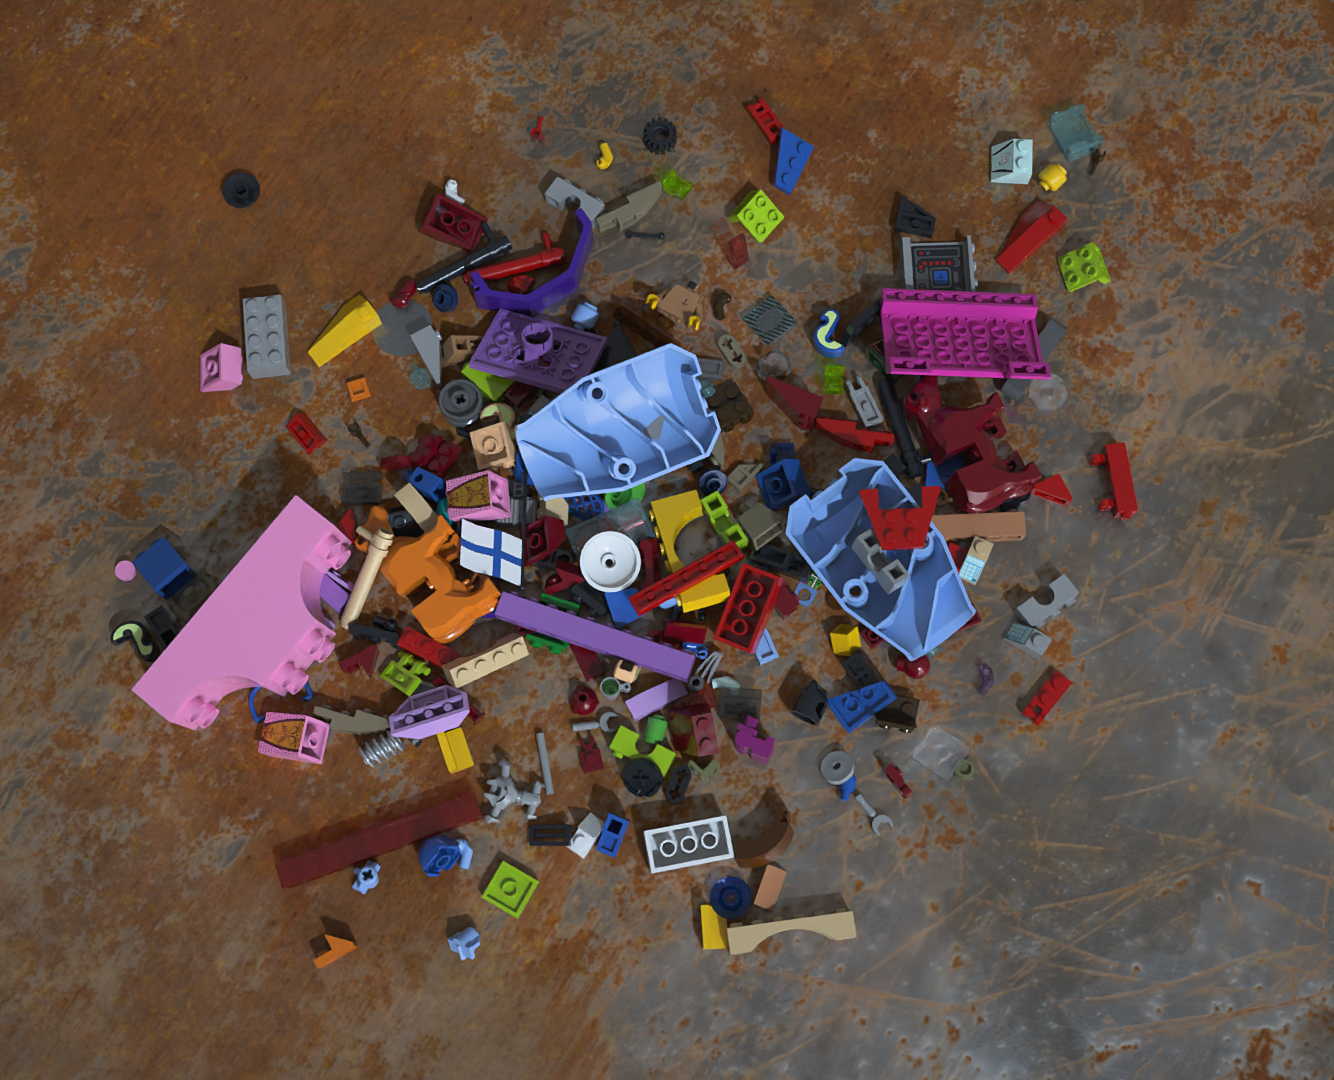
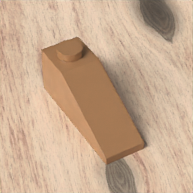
(460, 348)

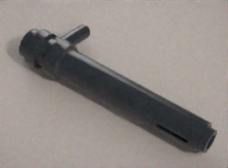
(490, 251)
(909, 455)

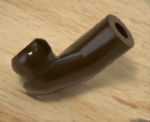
(719, 303)

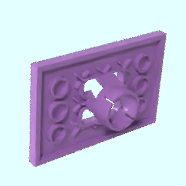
(509, 338)

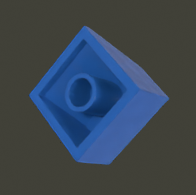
(783, 484)

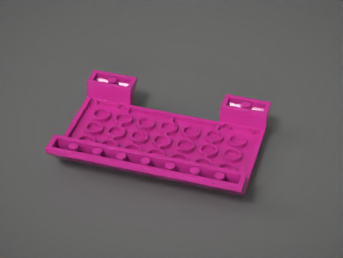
(961, 334)

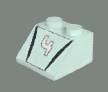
(1012, 161)

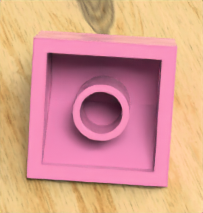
(220, 368)

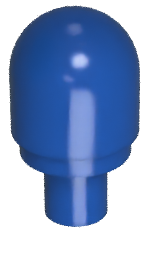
(847, 788)

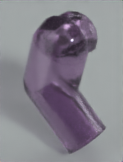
(987, 679)

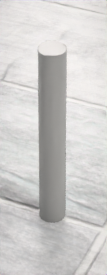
(545, 763)

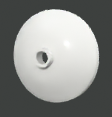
(623, 555)

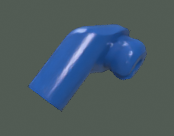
(698, 649)

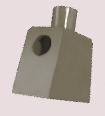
(759, 524)

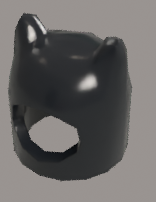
(810, 704)

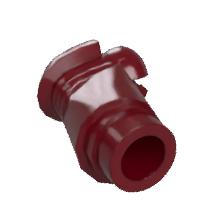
(404, 295)

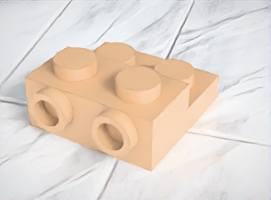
(493, 447)

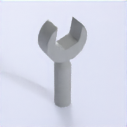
(594, 724)
(872, 813)

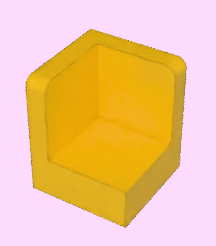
(845, 640)

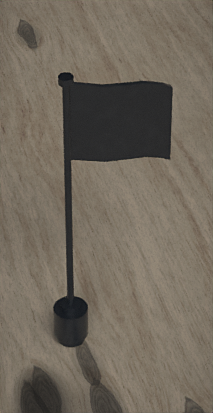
(619, 350)

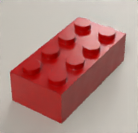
(748, 608)

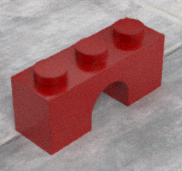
(426, 648)

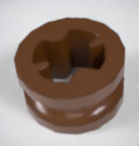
(939, 504)

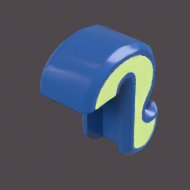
(821, 340)

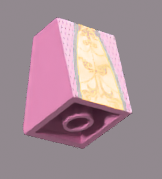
(478, 497)
(294, 737)

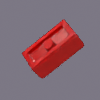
(306, 432)

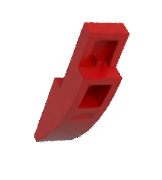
(844, 433)

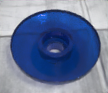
(735, 887)

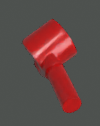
(538, 129)

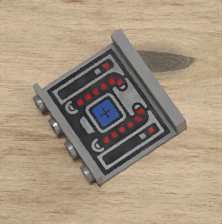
(938, 265)

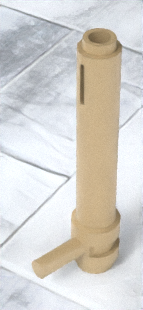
(377, 550)

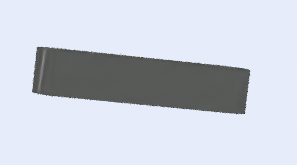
(1048, 341)

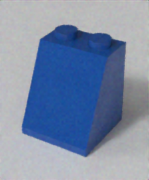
(164, 568)

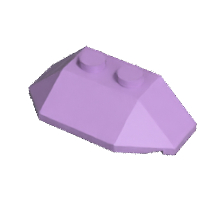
(429, 713)

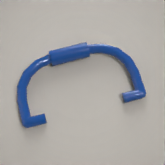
(251, 701)

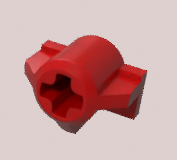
(521, 285)

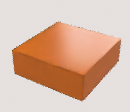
(358, 389)

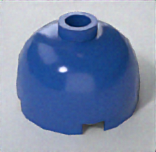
(438, 853)

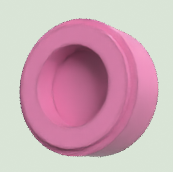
(125, 570)

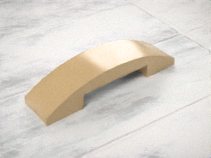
(418, 508)

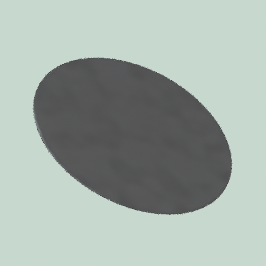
(398, 325)

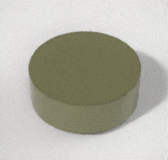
(965, 769)

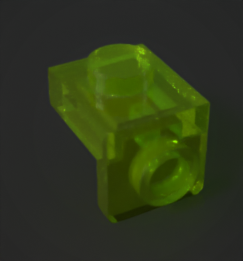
(676, 185)
(834, 378)

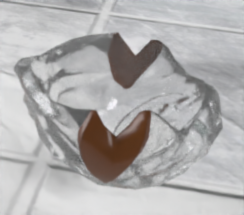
(774, 365)

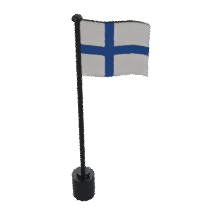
(494, 551)

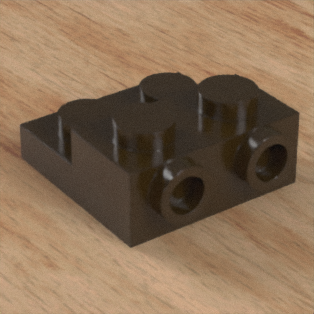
(730, 407)

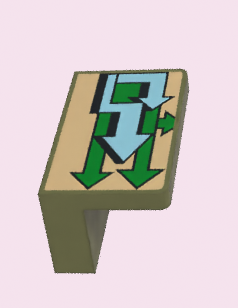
(706, 774)

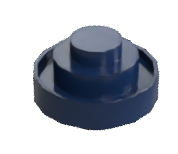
(445, 298)
(713, 480)

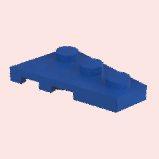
(791, 159)
(862, 704)

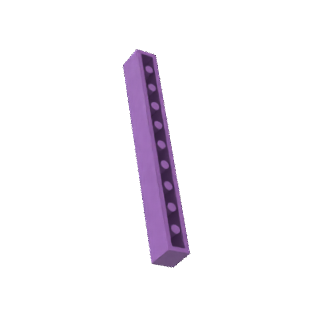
(594, 636)

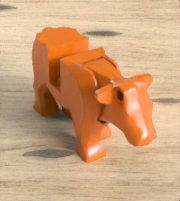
(424, 562)

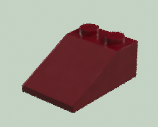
(452, 223)
(797, 404)

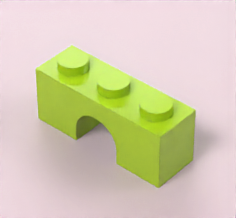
(721, 521)
(625, 747)

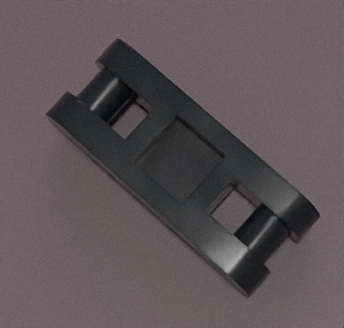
(375, 635)

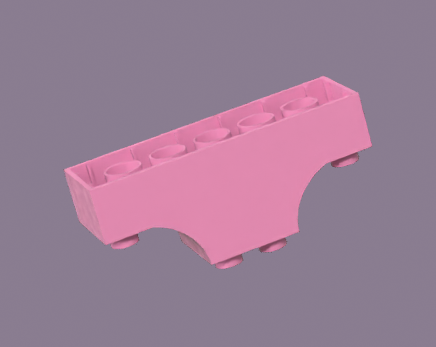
(257, 624)

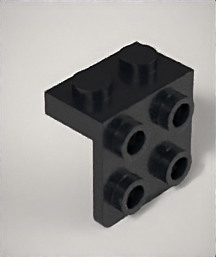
(589, 597)

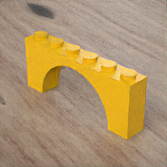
(670, 517)

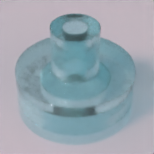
(420, 378)

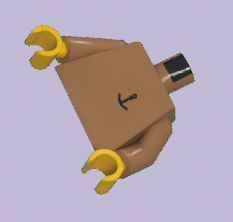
(679, 305)

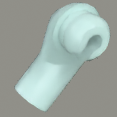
(725, 681)

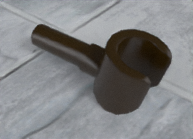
(1096, 160)
(358, 433)

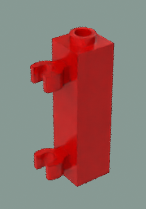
(1119, 481)

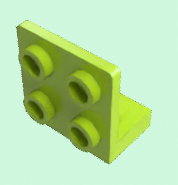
(757, 215)
(1083, 267)

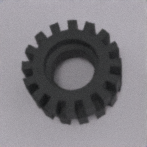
(657, 126)

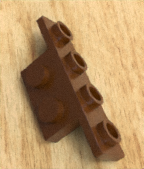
(647, 323)

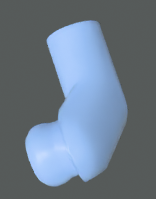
(466, 853)

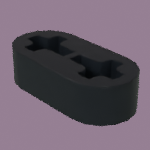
(674, 782)

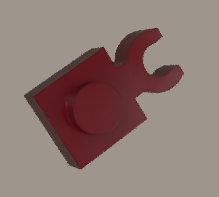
(591, 758)
(895, 776)

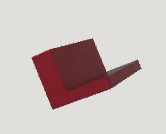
(684, 631)

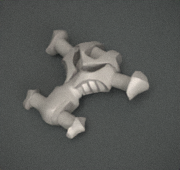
(504, 793)

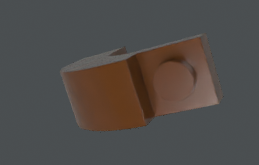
(768, 847)

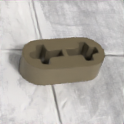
(735, 349)

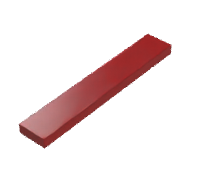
(685, 578)

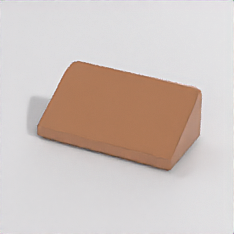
(769, 888)

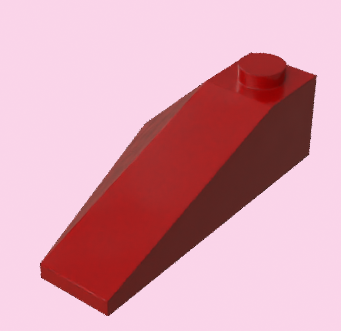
(1032, 231)

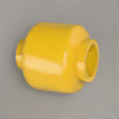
(1052, 177)

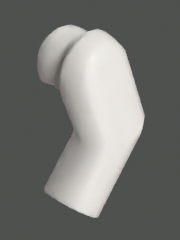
(451, 192)

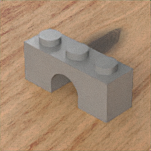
(563, 193)
(888, 574)
(1061, 593)

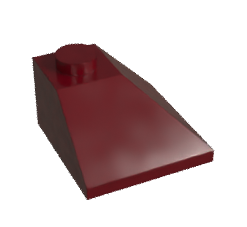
(542, 538)

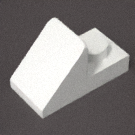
(586, 835)

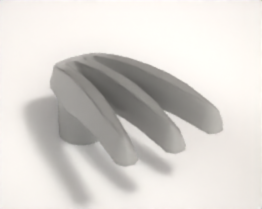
(712, 660)

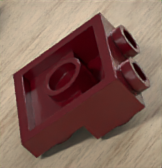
(434, 454)

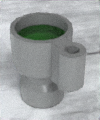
(611, 688)

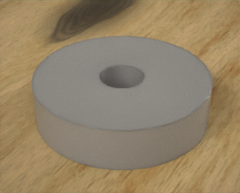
(834, 759)

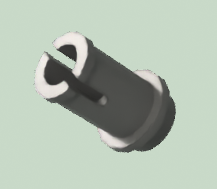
(694, 679)

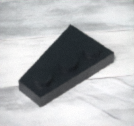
(863, 321)

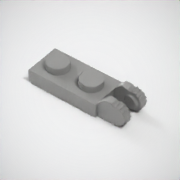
(864, 403)

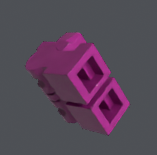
(748, 742)

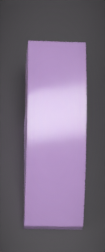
(656, 698)

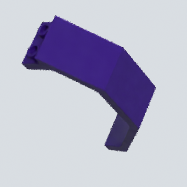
(549, 293)

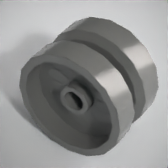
(461, 403)

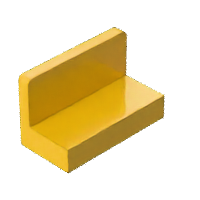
(455, 750)
(713, 929)

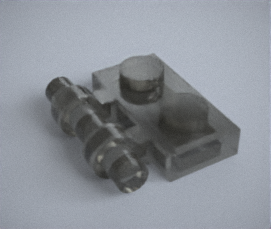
(362, 493)

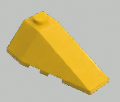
(347, 327)

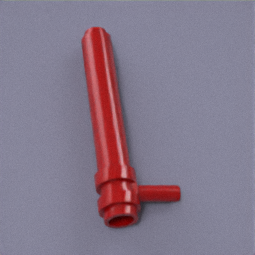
(544, 259)

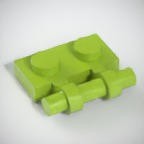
(400, 677)

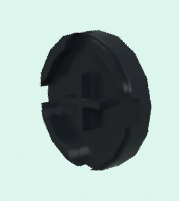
(642, 777)

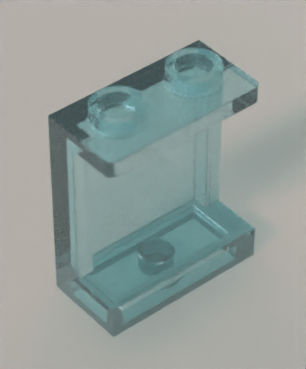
(1074, 133)

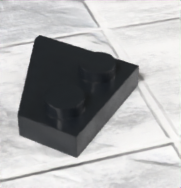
(914, 220)

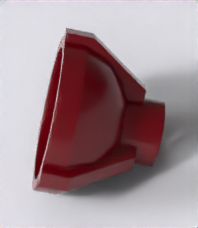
(588, 705)

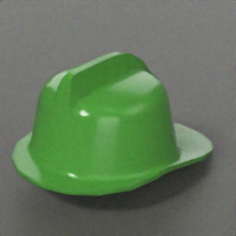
(615, 499)

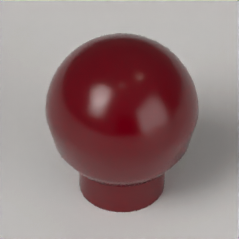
(914, 669)

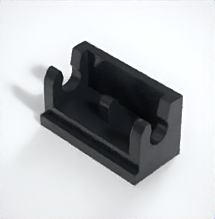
(862, 670)

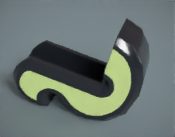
(141, 638)

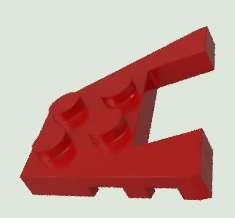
(901, 527)

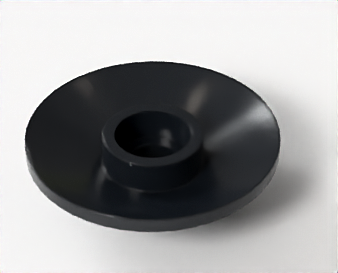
(236, 185)

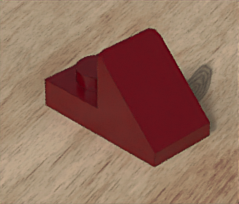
(568, 576)
(365, 658)

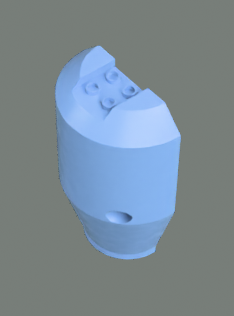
(584, 437)
(916, 614)

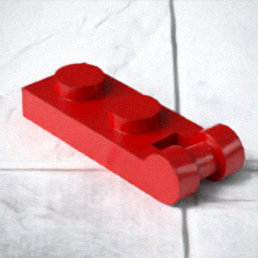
(1047, 697)

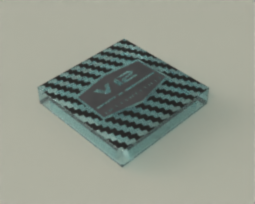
(769, 321)

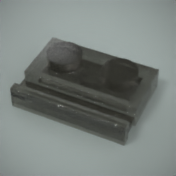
(740, 702)

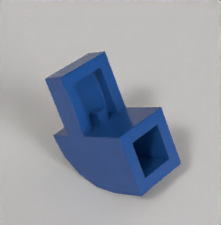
(613, 834)

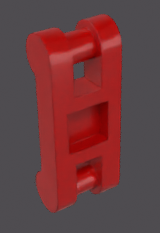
(765, 119)

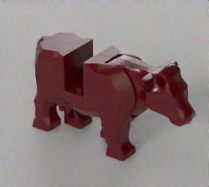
(964, 432)

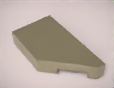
(743, 475)

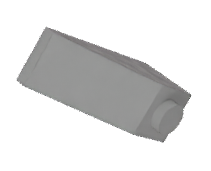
(429, 347)

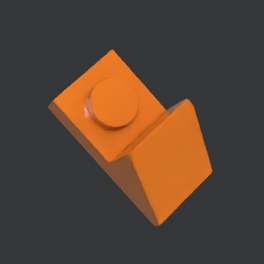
(339, 948)

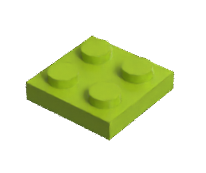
(510, 889)

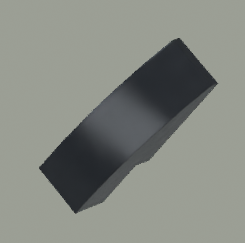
(782, 562)
(162, 625)

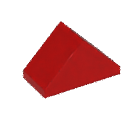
(1053, 490)
(348, 526)

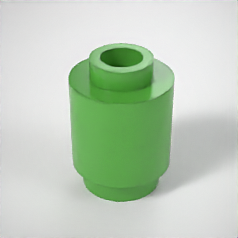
(655, 730)

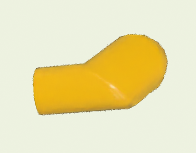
(607, 157)

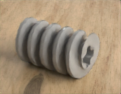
(380, 749)

